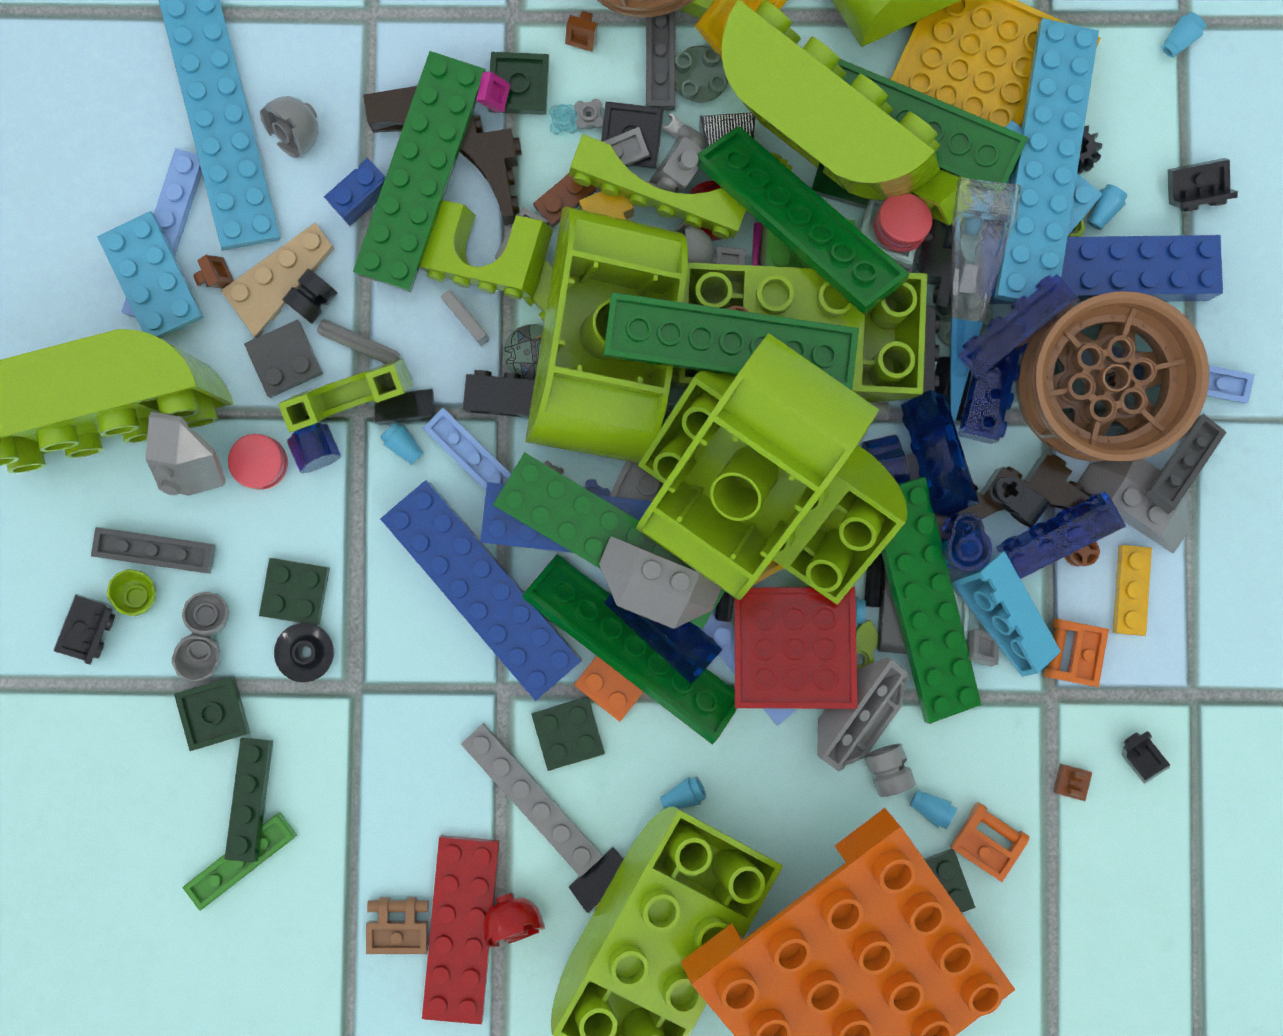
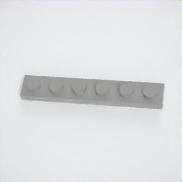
(532, 799)

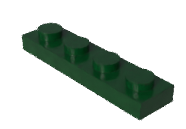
(248, 800)

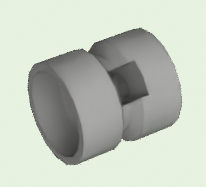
(890, 771)

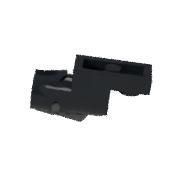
(935, 260)

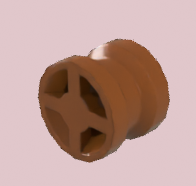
(1088, 556)

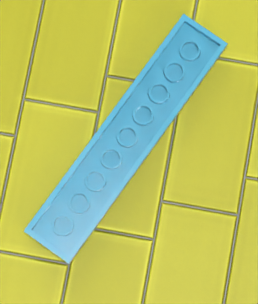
(219, 122)
(1050, 157)

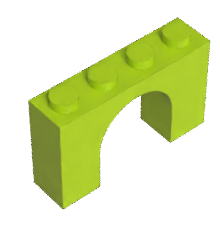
(513, 272)
(321, 402)

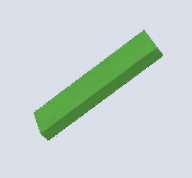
(226, 873)

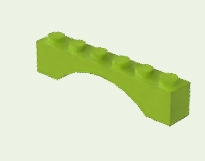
(599, 165)

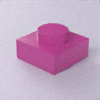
(493, 92)

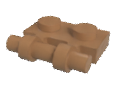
(397, 936)

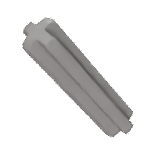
(357, 342)

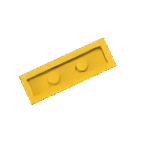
(1132, 590)

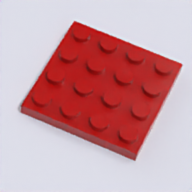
(795, 650)

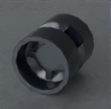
(310, 296)

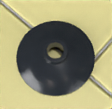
(289, 652)

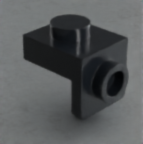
(1144, 756)

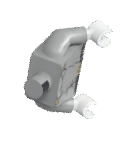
(681, 160)

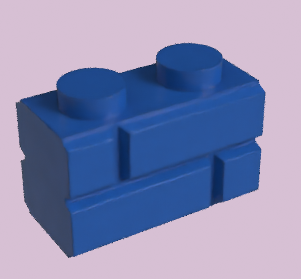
(356, 192)

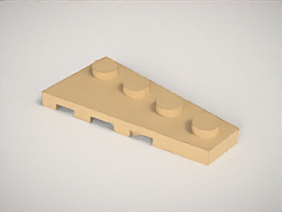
(260, 290)

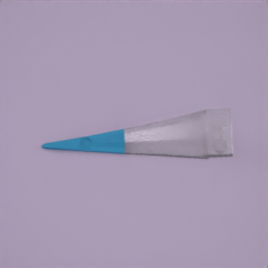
(980, 235)

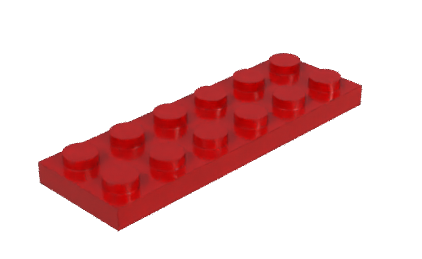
(457, 941)

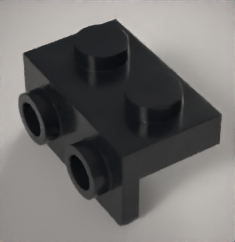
(1200, 185)
(84, 628)

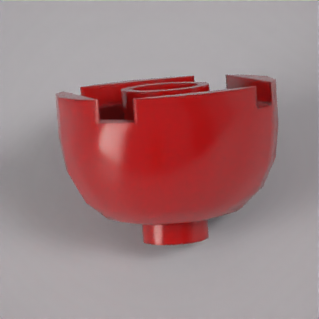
(511, 920)

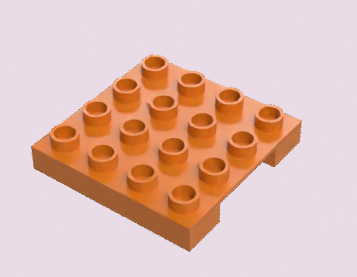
(856, 954)

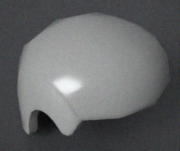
(205, 613)
(196, 657)

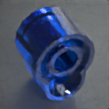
(313, 447)
(890, 455)
(965, 542)

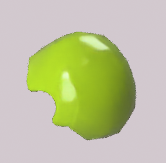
(131, 592)

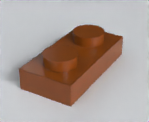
(562, 194)

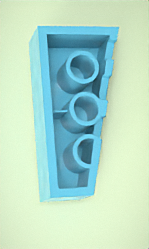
(1008, 614)

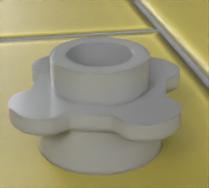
(594, 120)

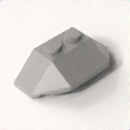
(180, 457)
(1126, 486)
(655, 585)
(851, 733)

